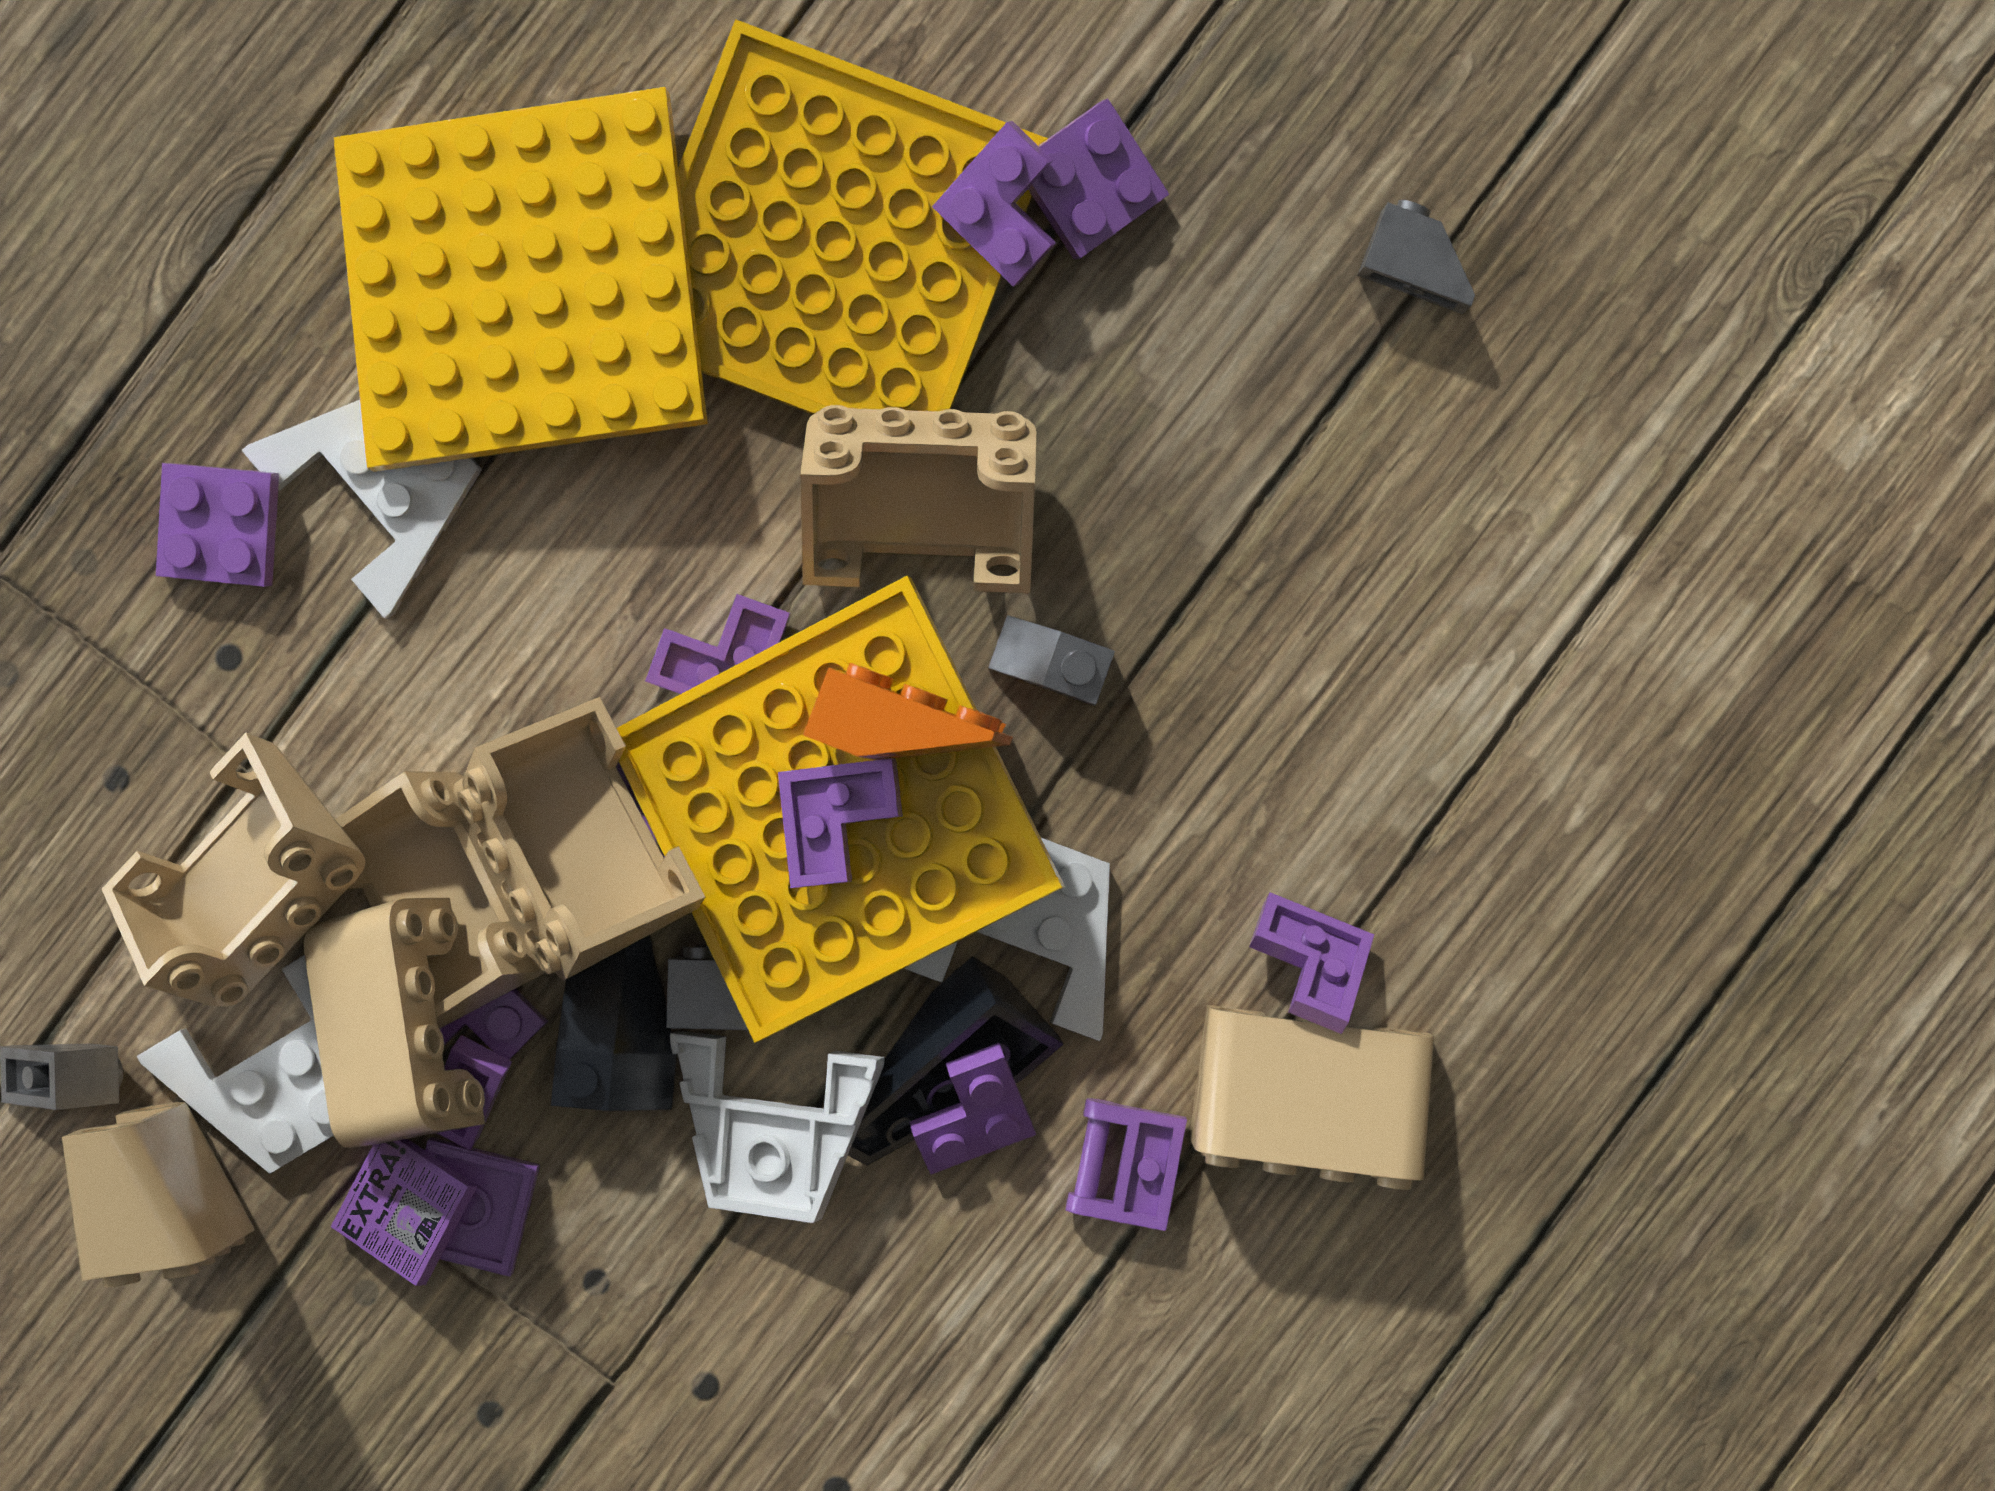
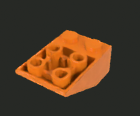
(871, 721)

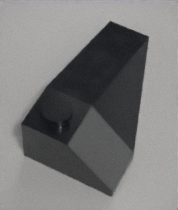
(958, 1018)
(615, 1036)

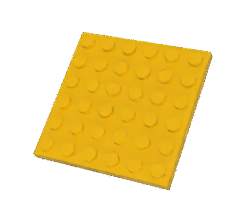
(820, 235)
(519, 280)
(918, 880)

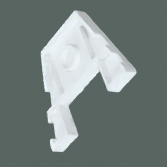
(407, 501)
(1063, 928)
(266, 1104)
(769, 1153)

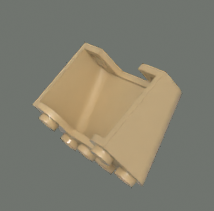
(918, 488)
(573, 839)
(427, 849)
(243, 892)
(381, 1024)
(1312, 1097)
(150, 1197)

